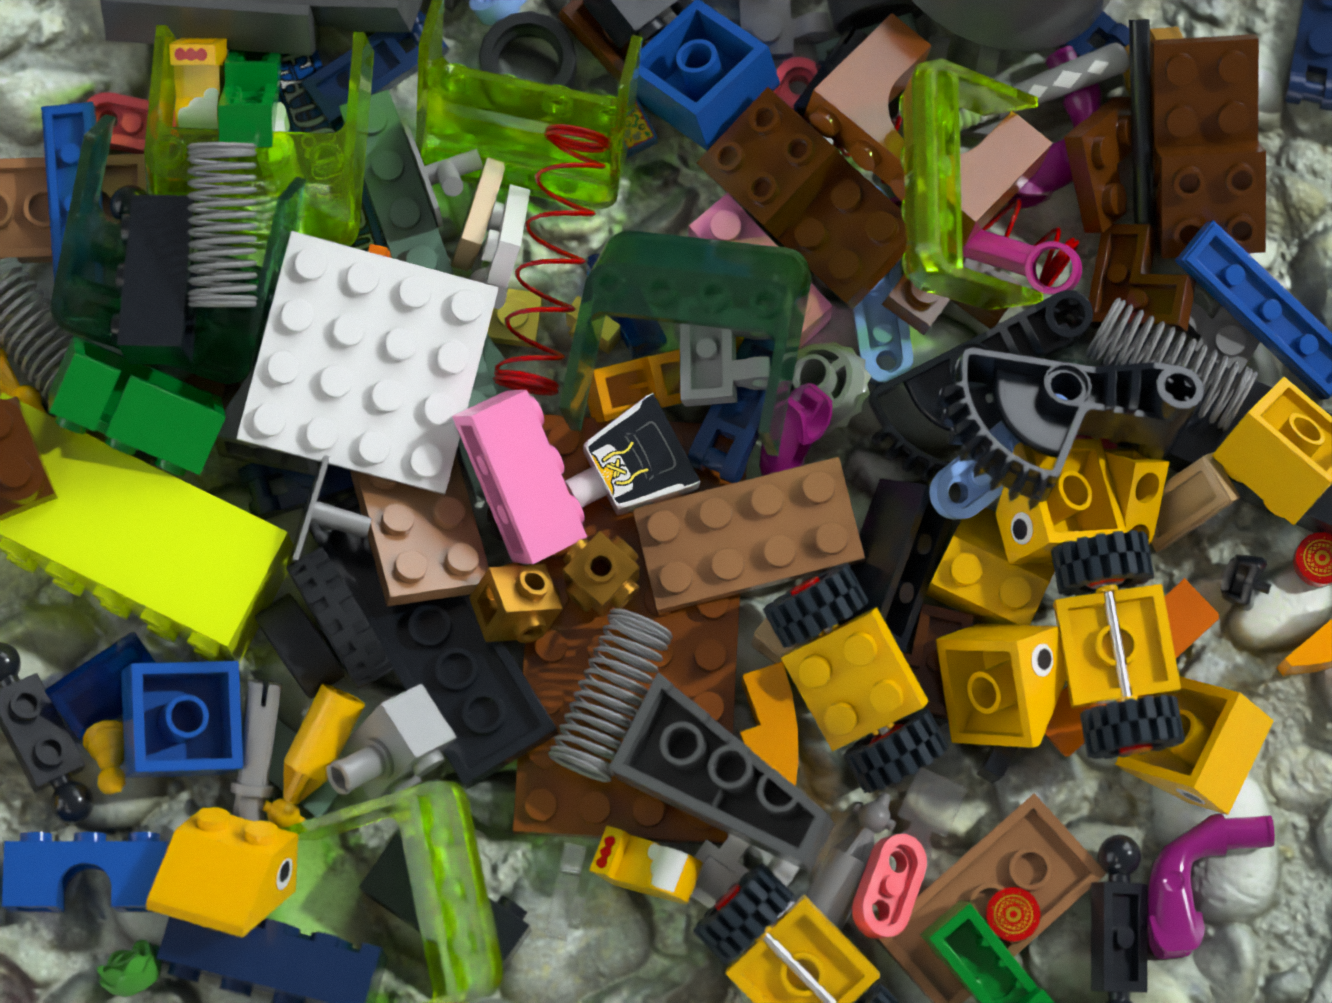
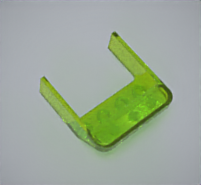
(508, 119)
(327, 161)
(934, 181)
(444, 881)

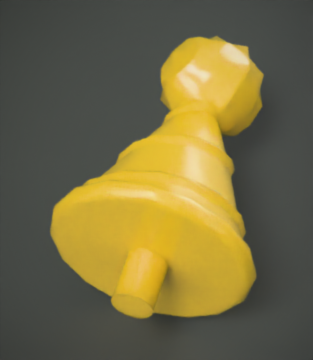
(106, 746)

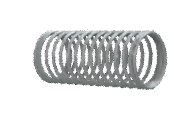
(15, 272)
(203, 296)
(1106, 334)
(653, 636)

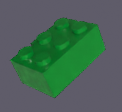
(135, 407)

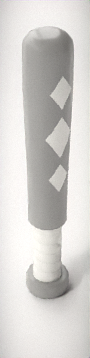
(1064, 79)

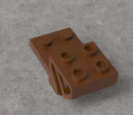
(1207, 141)
(808, 197)

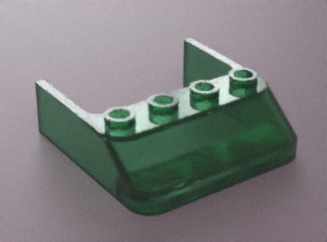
(93, 247)
(699, 286)

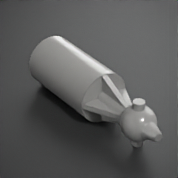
(845, 863)

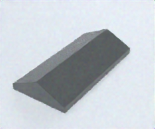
(243, 23)

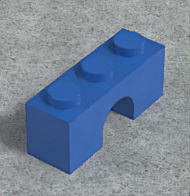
(41, 869)

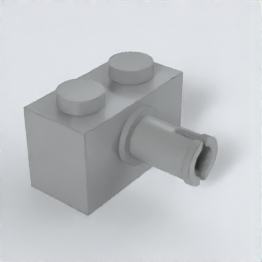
(393, 746)

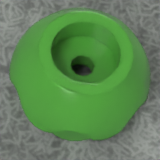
(131, 970)

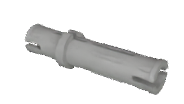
(252, 782)

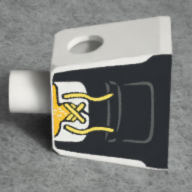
(635, 461)

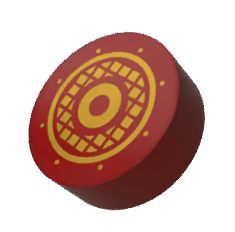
(1314, 559)
(1013, 914)

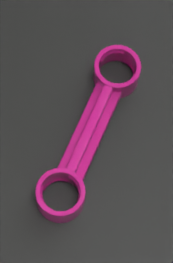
(1017, 257)

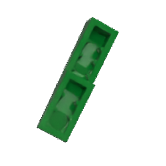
(250, 97)
(980, 958)

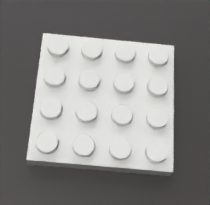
(367, 362)

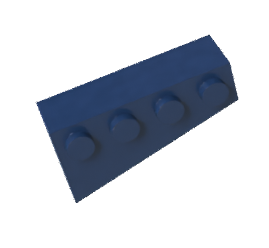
(276, 961)

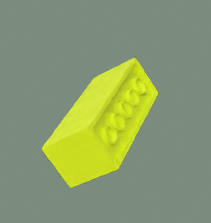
(147, 544)

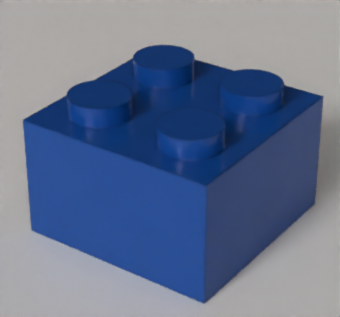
(703, 73)
(181, 719)

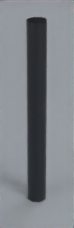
(1141, 122)

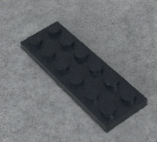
(445, 650)

